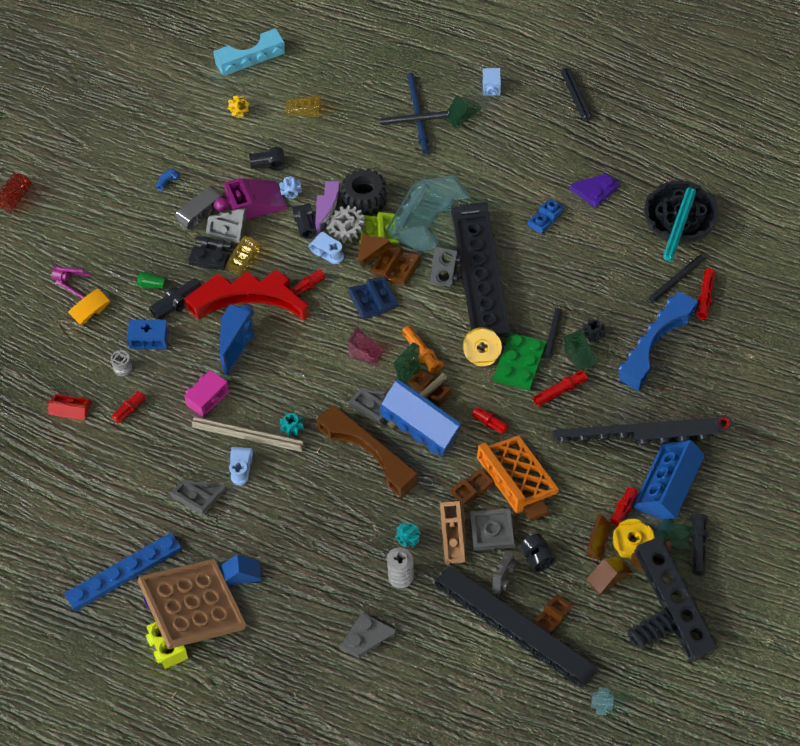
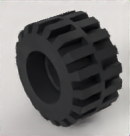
(364, 181)

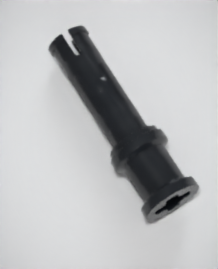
(699, 536)

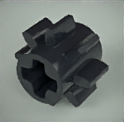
(593, 330)

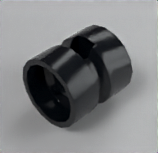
(536, 551)

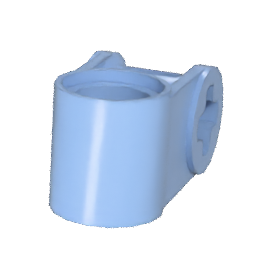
(327, 248)
(240, 464)

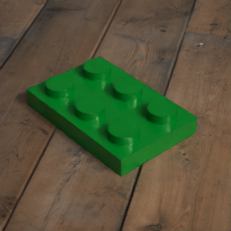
(519, 361)

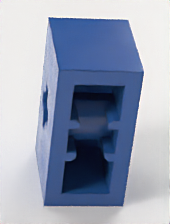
(147, 334)

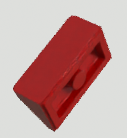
(69, 407)

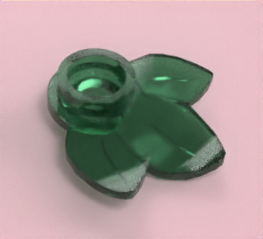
(674, 533)

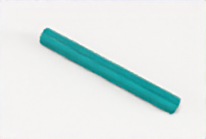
(679, 224)

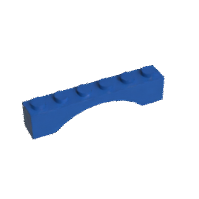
(676, 314)

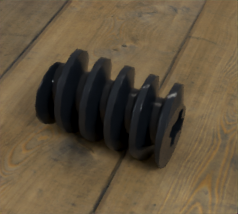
(651, 630)

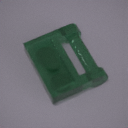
(408, 363)

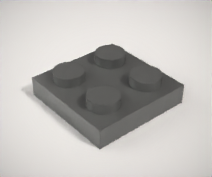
(492, 529)

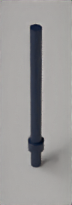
(422, 136)

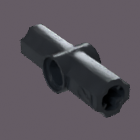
(174, 299)

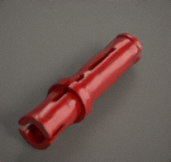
(705, 299)
(563, 386)

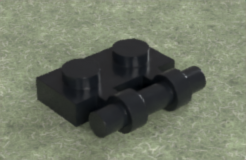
(207, 257)

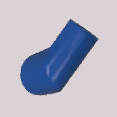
(171, 173)

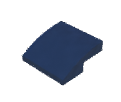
(373, 298)

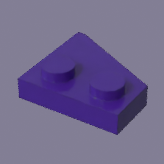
(595, 189)

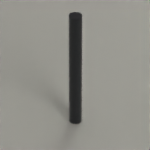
(416, 117)
(676, 278)

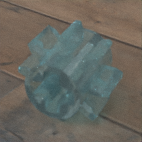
(602, 701)

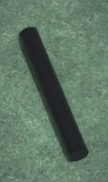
(553, 332)

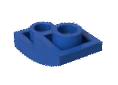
(546, 216)

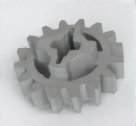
(346, 224)

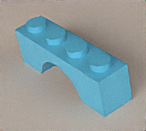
(232, 60)

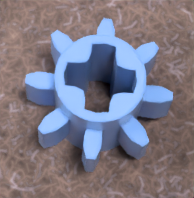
(290, 187)

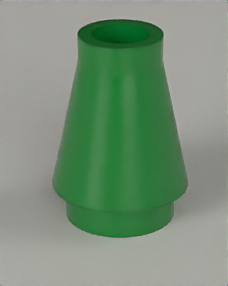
(150, 280)

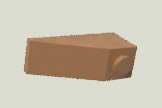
(453, 531)

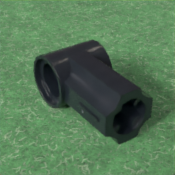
(273, 159)
(303, 217)

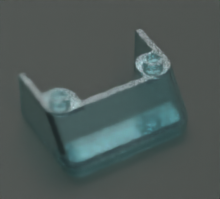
(420, 208)

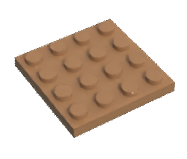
(191, 603)

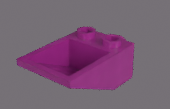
(256, 195)

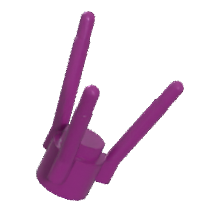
(63, 274)

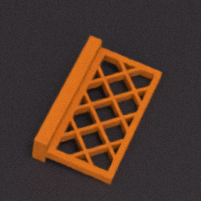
(503, 477)

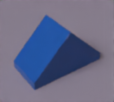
(241, 570)

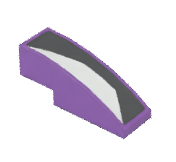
(327, 204)

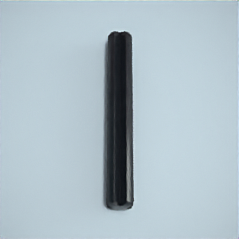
(576, 94)

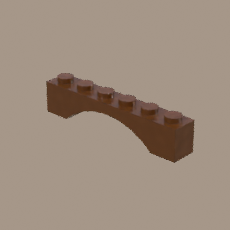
(339, 427)

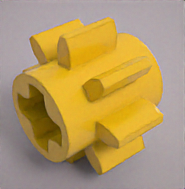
(238, 106)

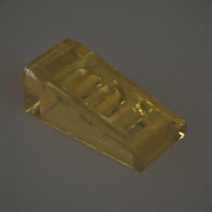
(313, 106)
(245, 245)

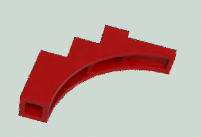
(221, 293)

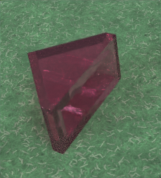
(363, 348)

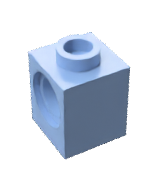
(491, 81)

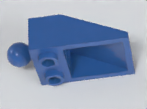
(235, 334)

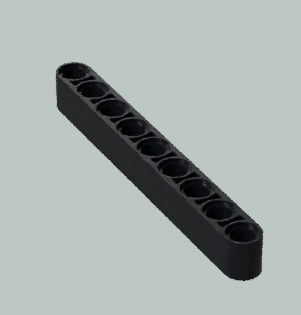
(516, 627)

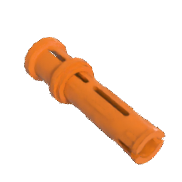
(426, 354)

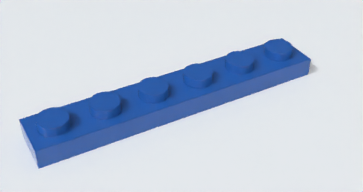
(122, 572)

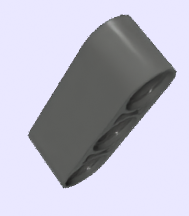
(198, 208)

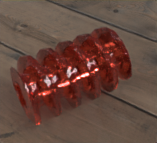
(13, 190)

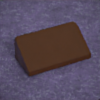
(598, 538)

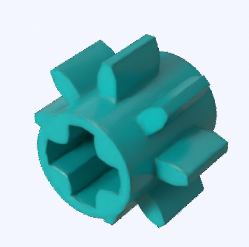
(291, 424)
(407, 534)

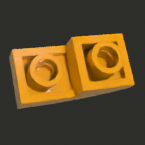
(88, 306)

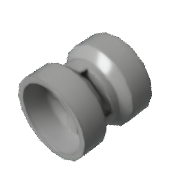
(121, 363)

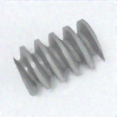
(400, 567)

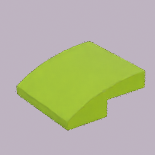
(378, 226)

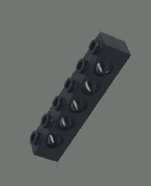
(693, 648)

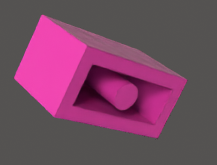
(206, 393)

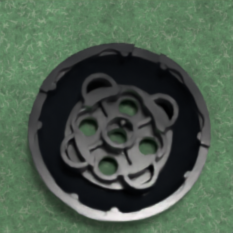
(670, 196)

